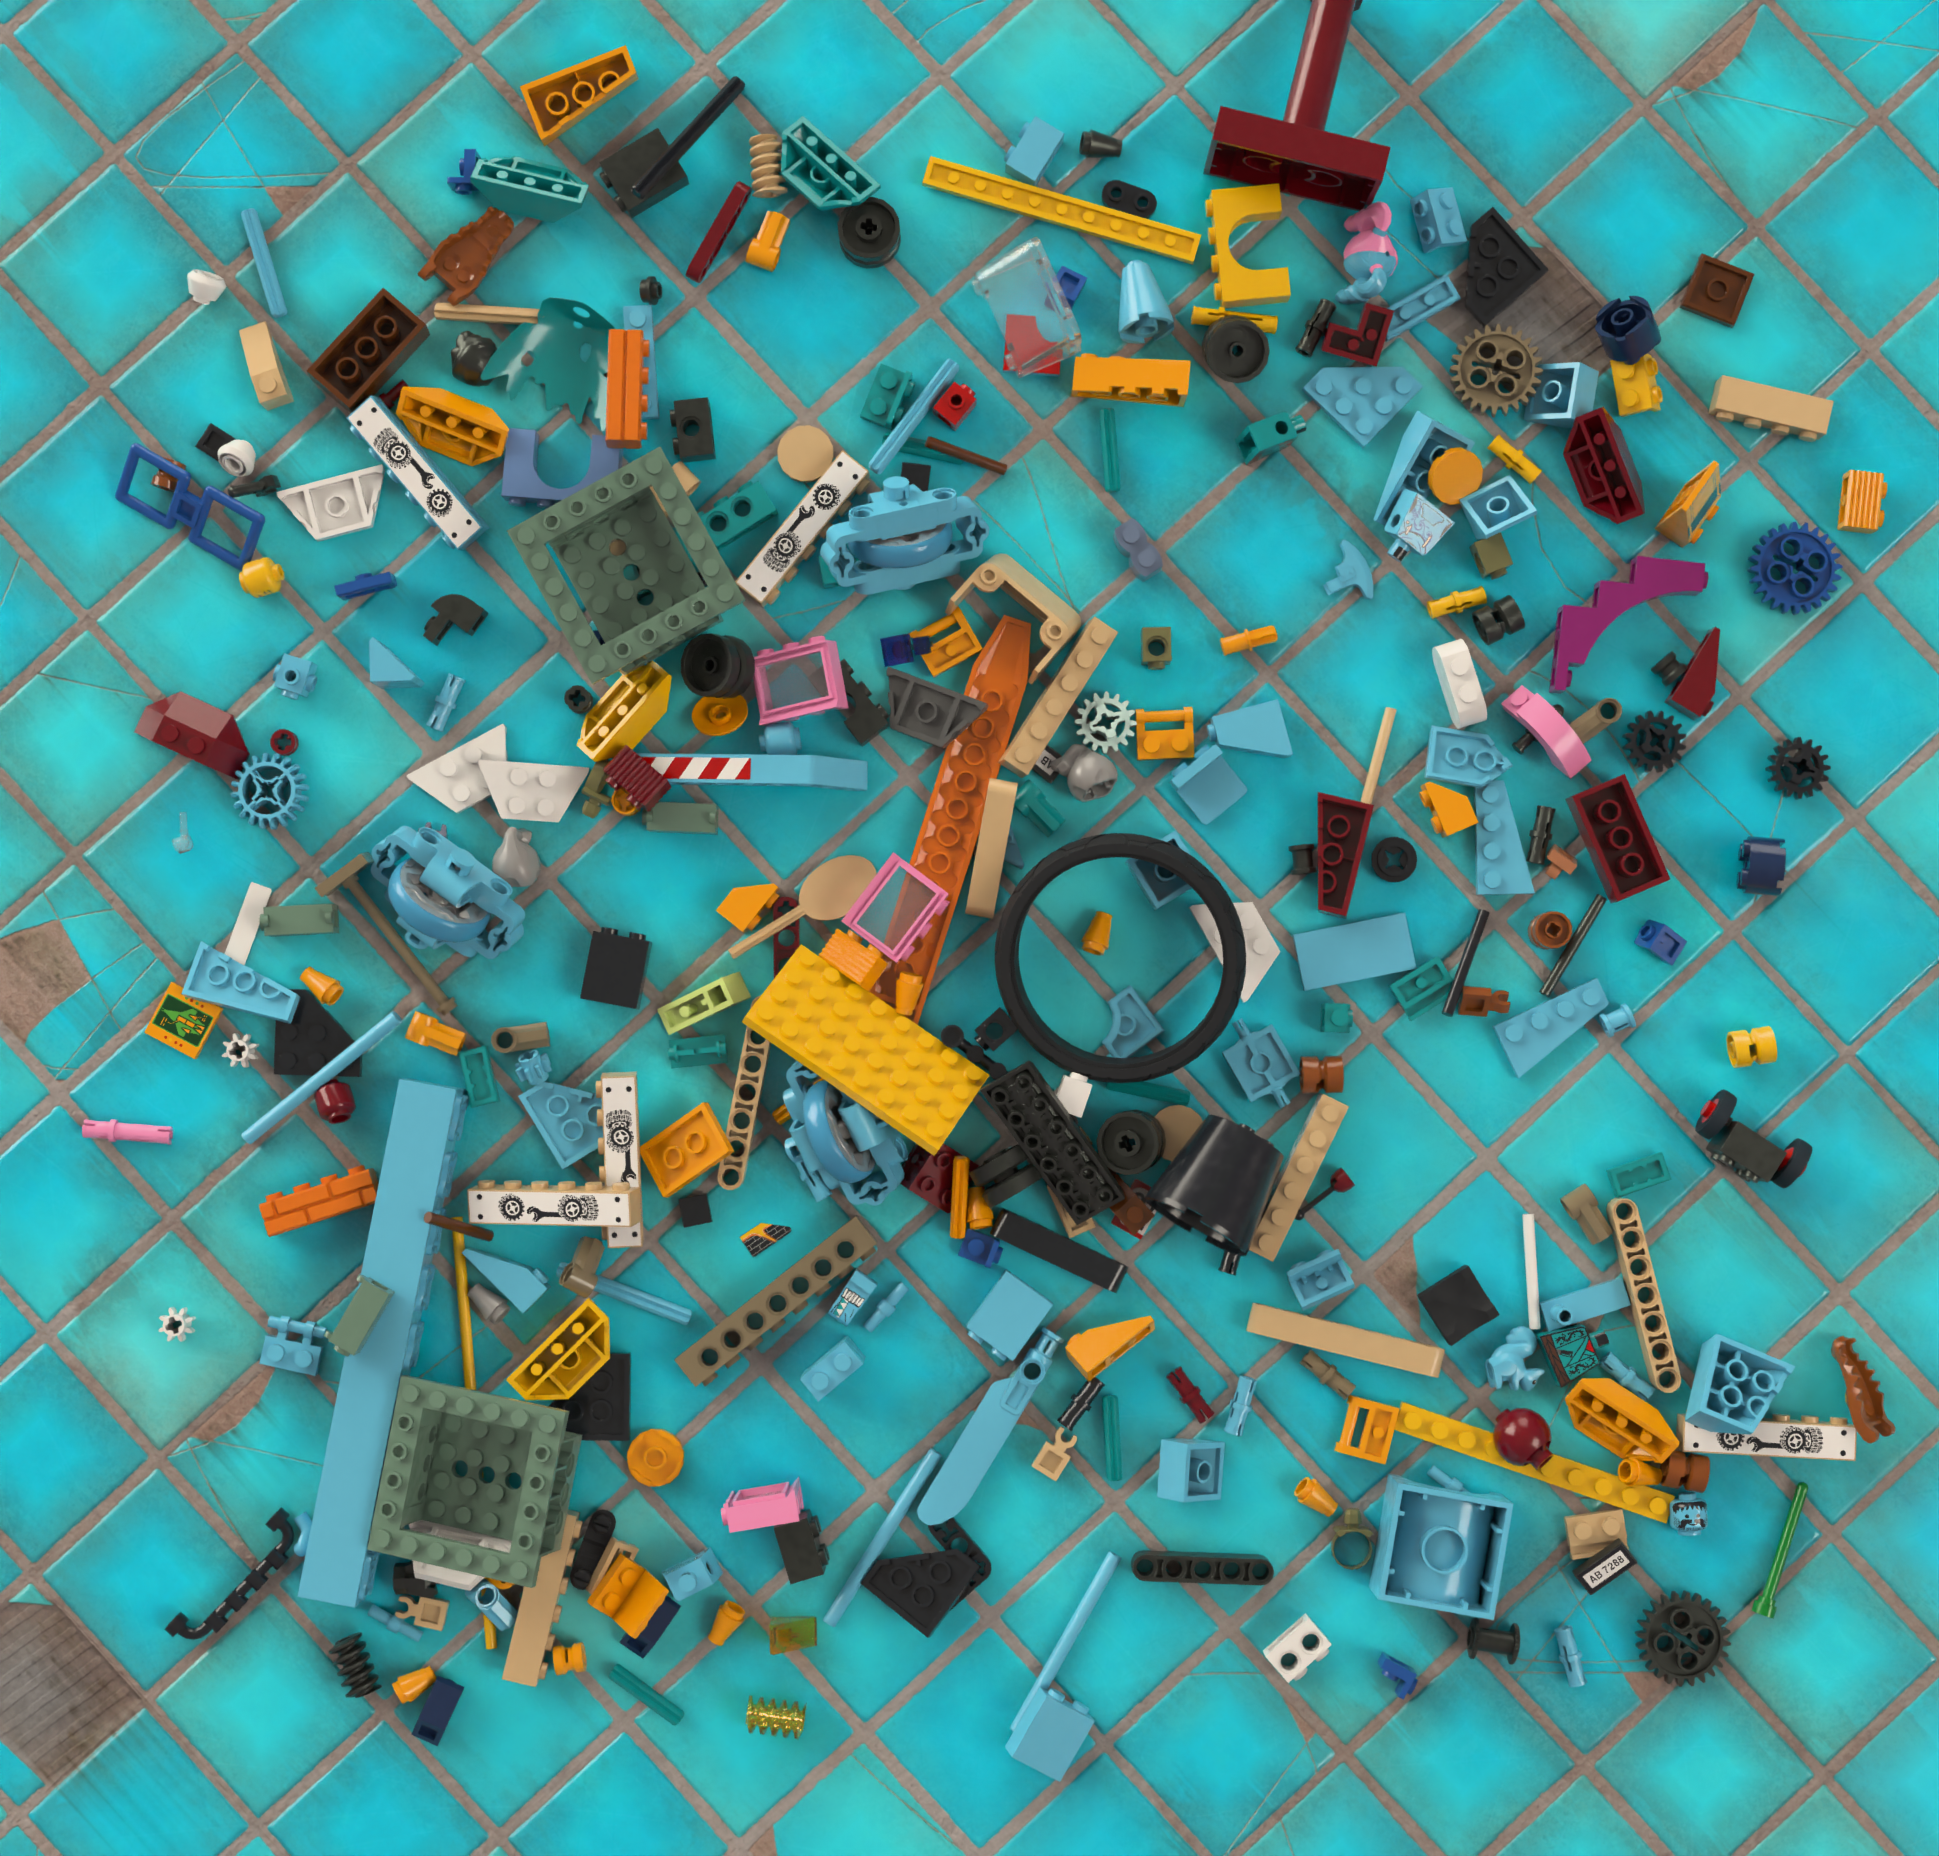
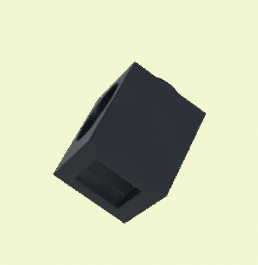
(1002, 1019)

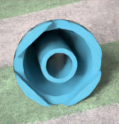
(1142, 305)

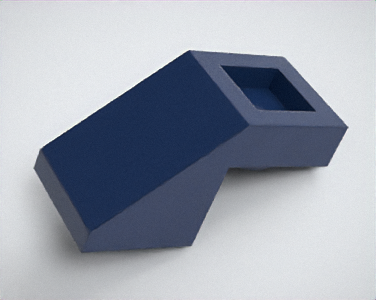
(653, 1630)
(437, 1710)

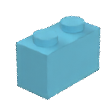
(1034, 151)

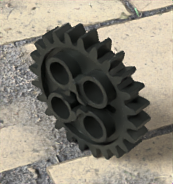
(1668, 1659)

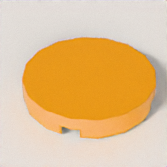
(1455, 475)
(655, 1457)

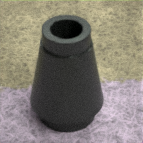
(1099, 145)

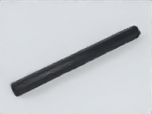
(687, 137)

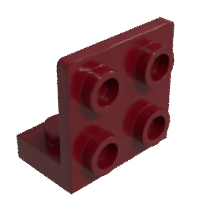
(932, 1175)

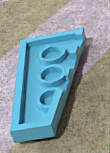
(1498, 848)
(229, 984)
(1544, 1027)

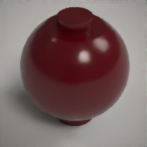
(1522, 1437)

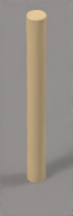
(1378, 755)

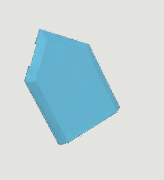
(1463, 757)

